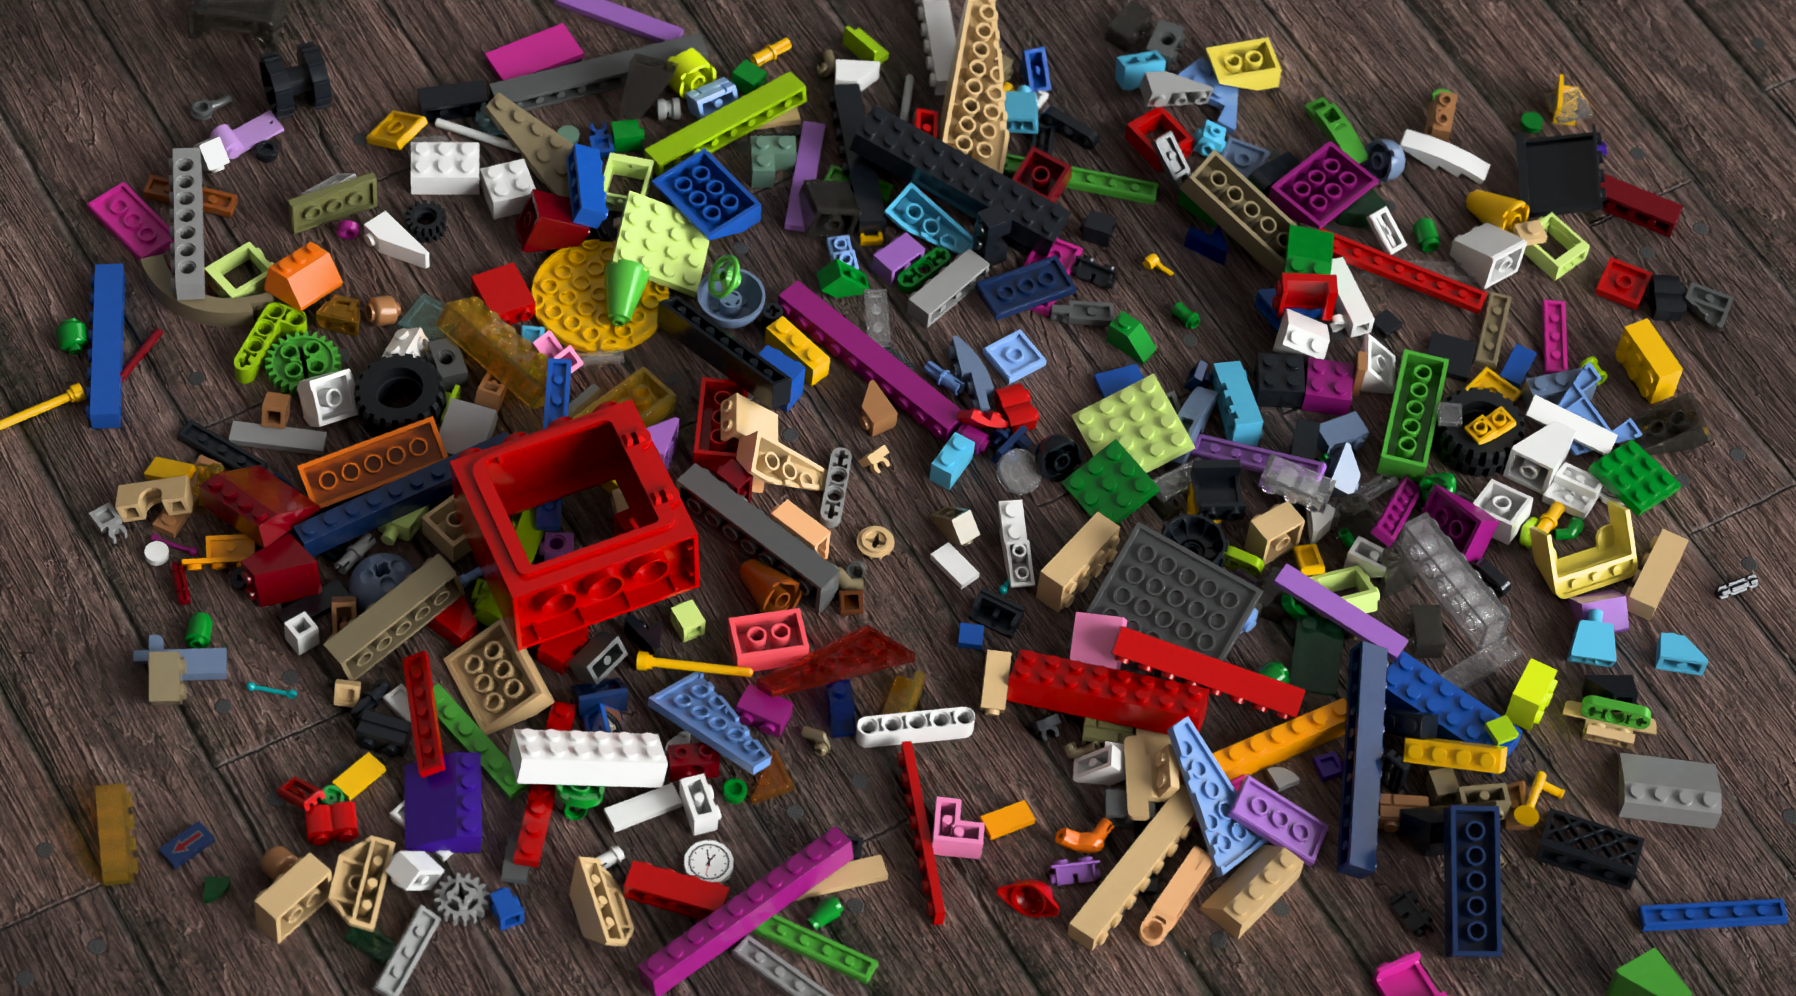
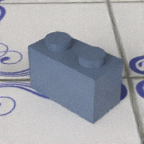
(1343, 429)

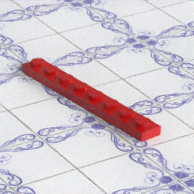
(1408, 274)
(541, 798)
(922, 840)

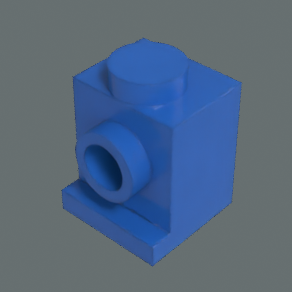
(506, 908)

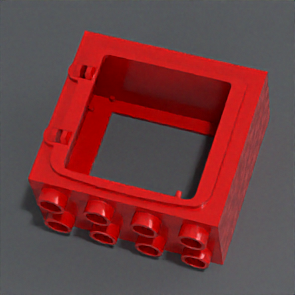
(595, 580)

